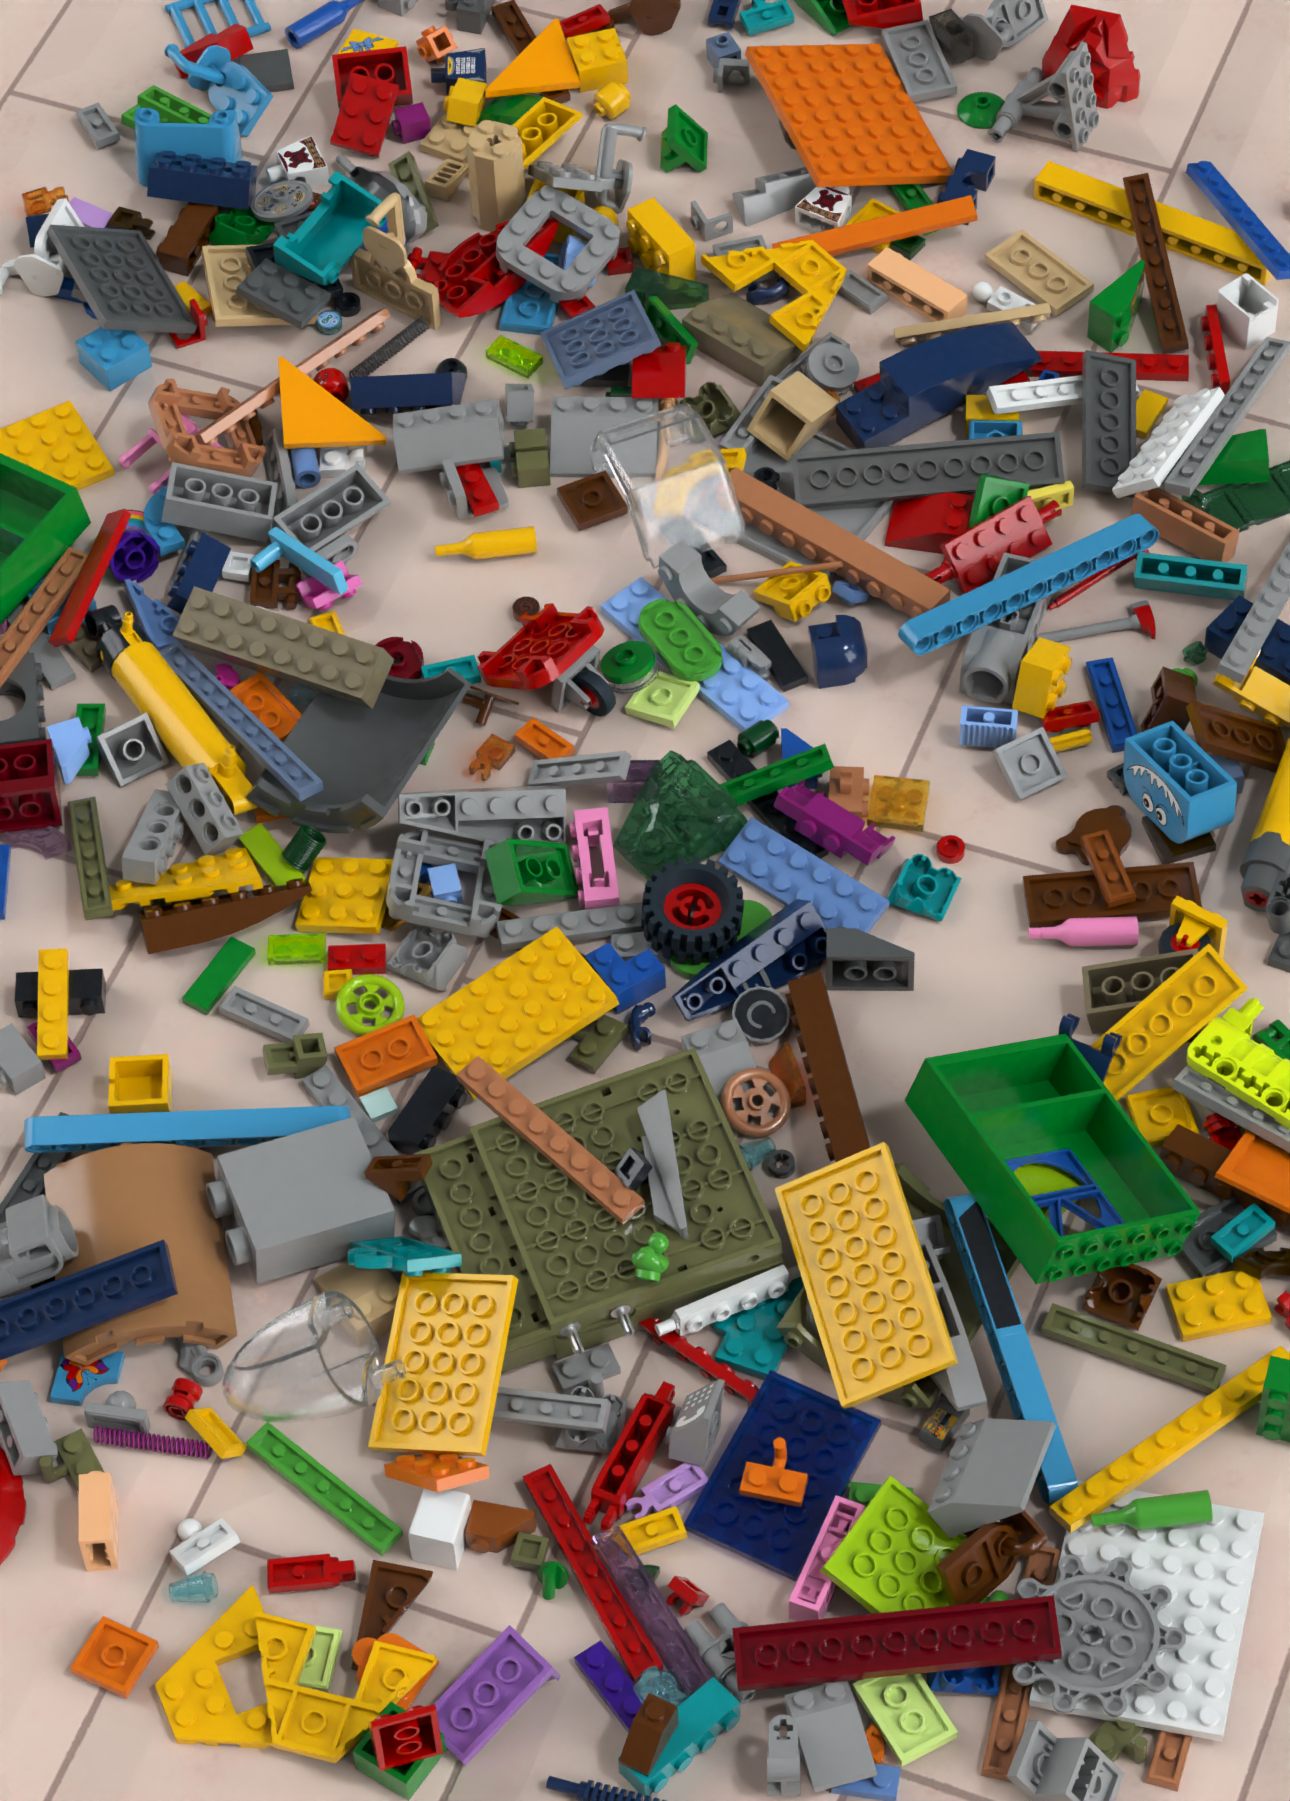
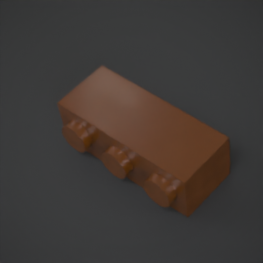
(186, 237)

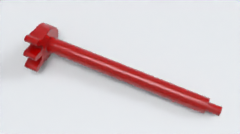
(1090, 581)

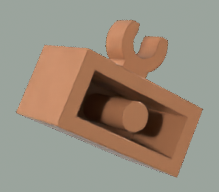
(847, 789)

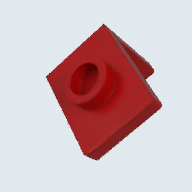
(201, 320)

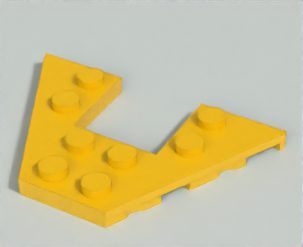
(801, 265)
(195, 1691)
(318, 1721)

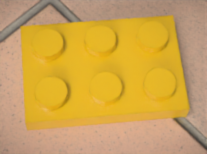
(1217, 1304)

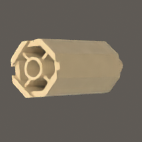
(495, 173)

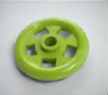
(371, 984)

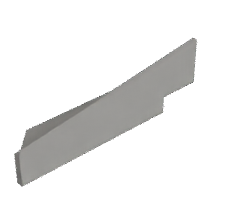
(773, 195)
(661, 1154)

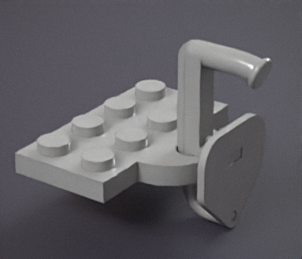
(606, 177)

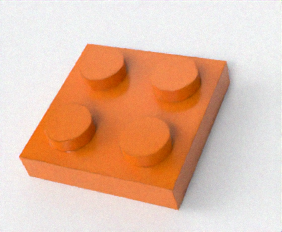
(114, 1657)

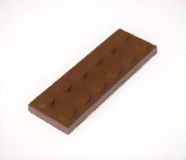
(1069, 895)

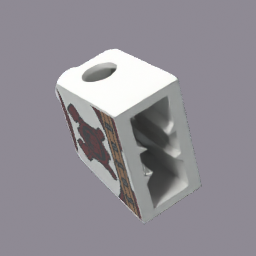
(300, 162)
(824, 209)

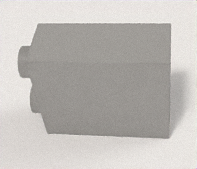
(299, 1200)

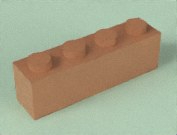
(1187, 525)

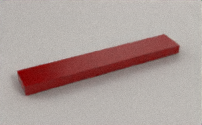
(89, 578)

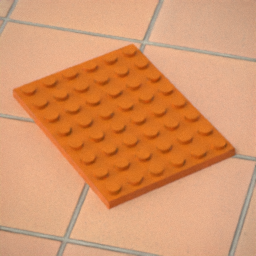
(848, 115)

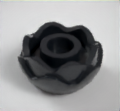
(451, 365)

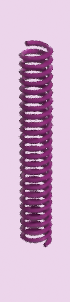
(129, 1435)

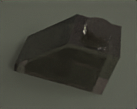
(953, 36)

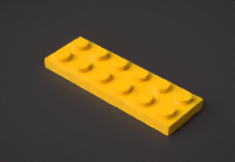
(1170, 1018)

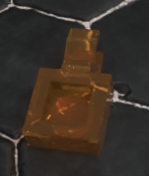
(40, 200)

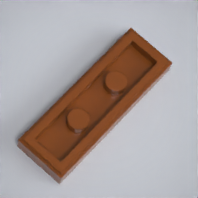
(1108, 868)

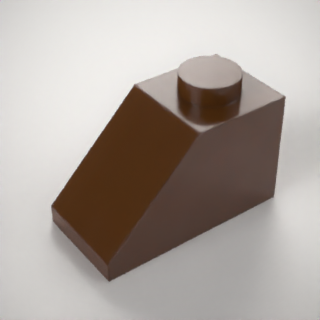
(649, 1734)

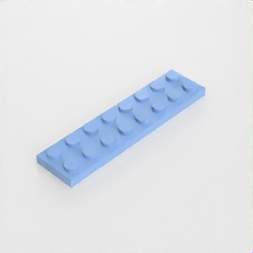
(732, 691)

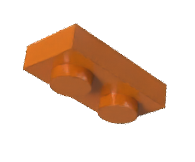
(543, 741)

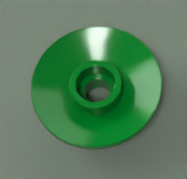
(979, 109)

